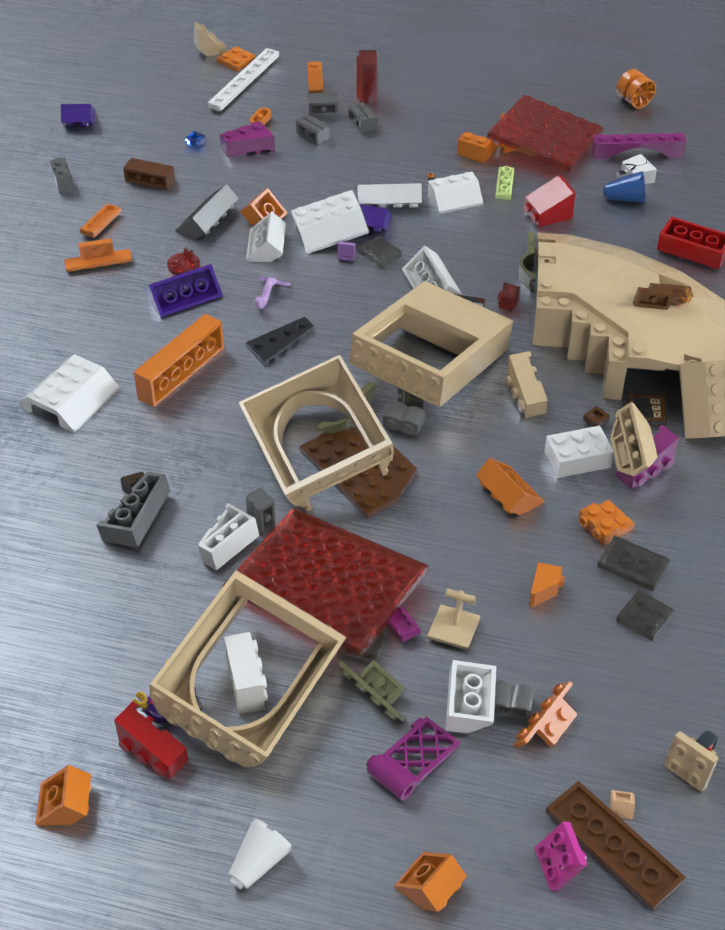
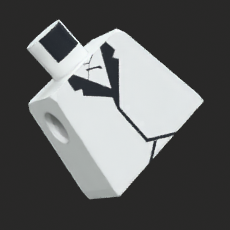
(637, 164)

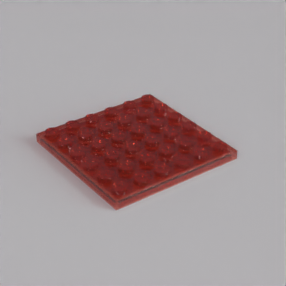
(545, 133)

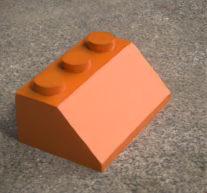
(508, 487)

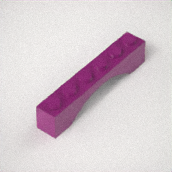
(607, 146)

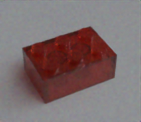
(367, 76)

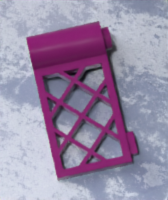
(392, 772)

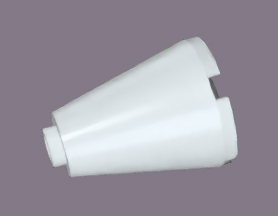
(257, 854)

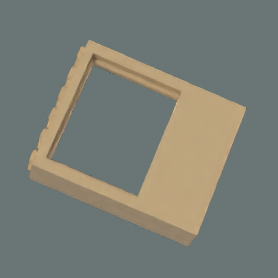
(442, 319)

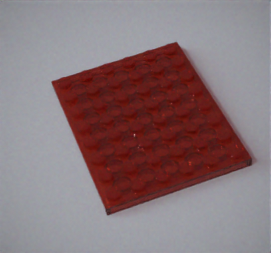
(334, 576)

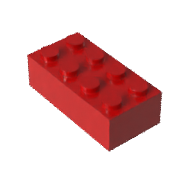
(693, 242)

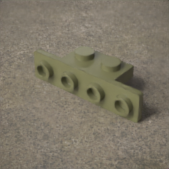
(380, 684)

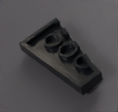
(276, 341)

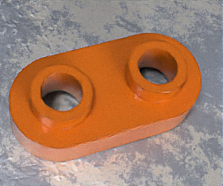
(262, 115)

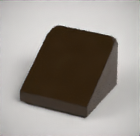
(129, 481)

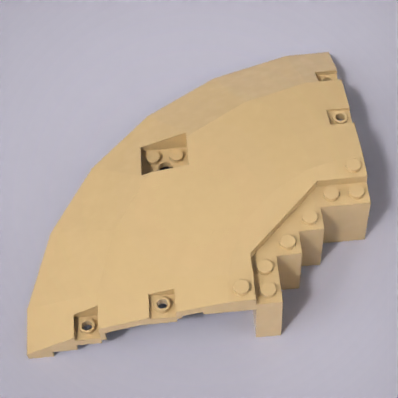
(590, 310)

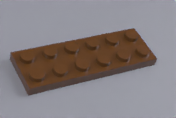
(616, 846)

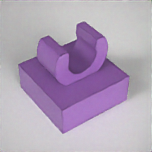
(346, 251)

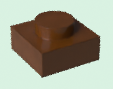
(596, 417)

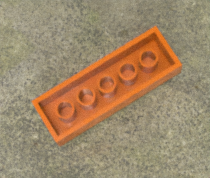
(179, 360)

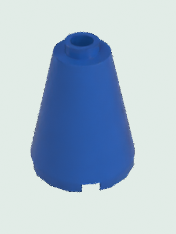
(627, 188)

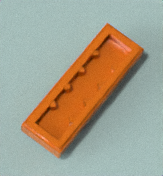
(100, 220)

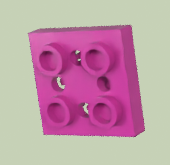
(564, 854)

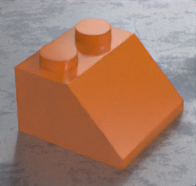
(475, 147)
(261, 206)
(63, 797)
(431, 880)

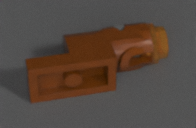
(661, 296)

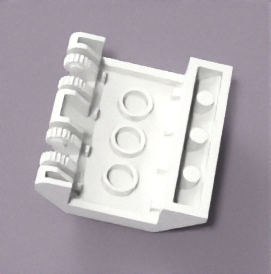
(330, 221)
(72, 392)

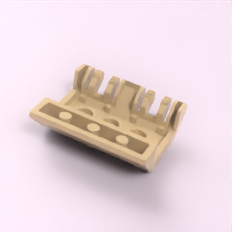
(703, 398)

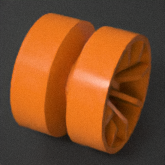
(636, 88)

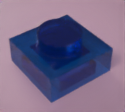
(195, 139)

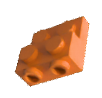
(605, 521)

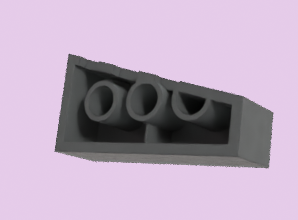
(136, 512)

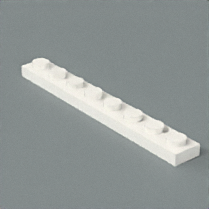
(243, 79)

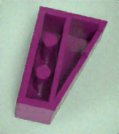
(665, 445)

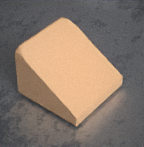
(622, 804)

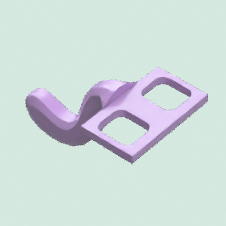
(260, 302)

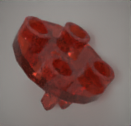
(183, 262)

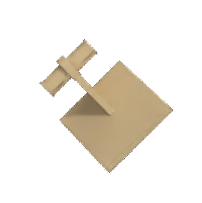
(453, 624)

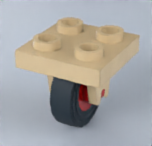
(693, 758)

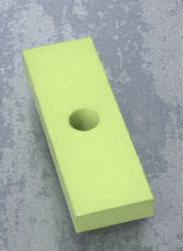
(504, 183)

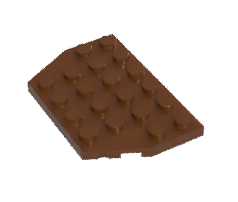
(369, 489)

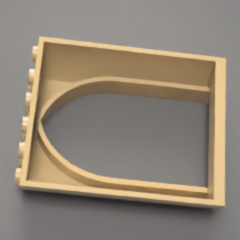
(323, 385)
(174, 690)

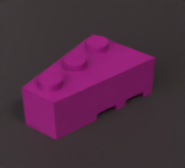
(247, 139)

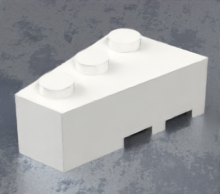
(227, 537)

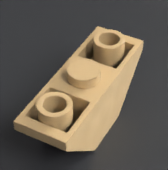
(207, 42)

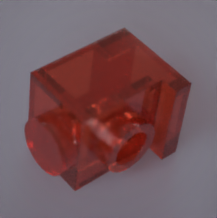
(508, 297)

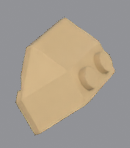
(632, 441)

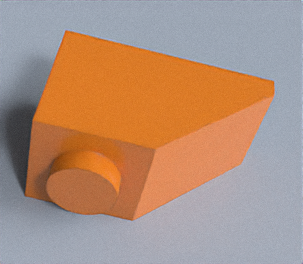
(315, 79)
(546, 583)

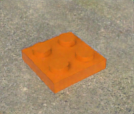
(236, 58)

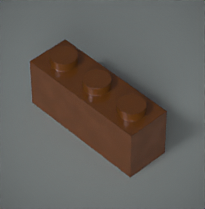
(149, 173)

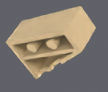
(524, 386)

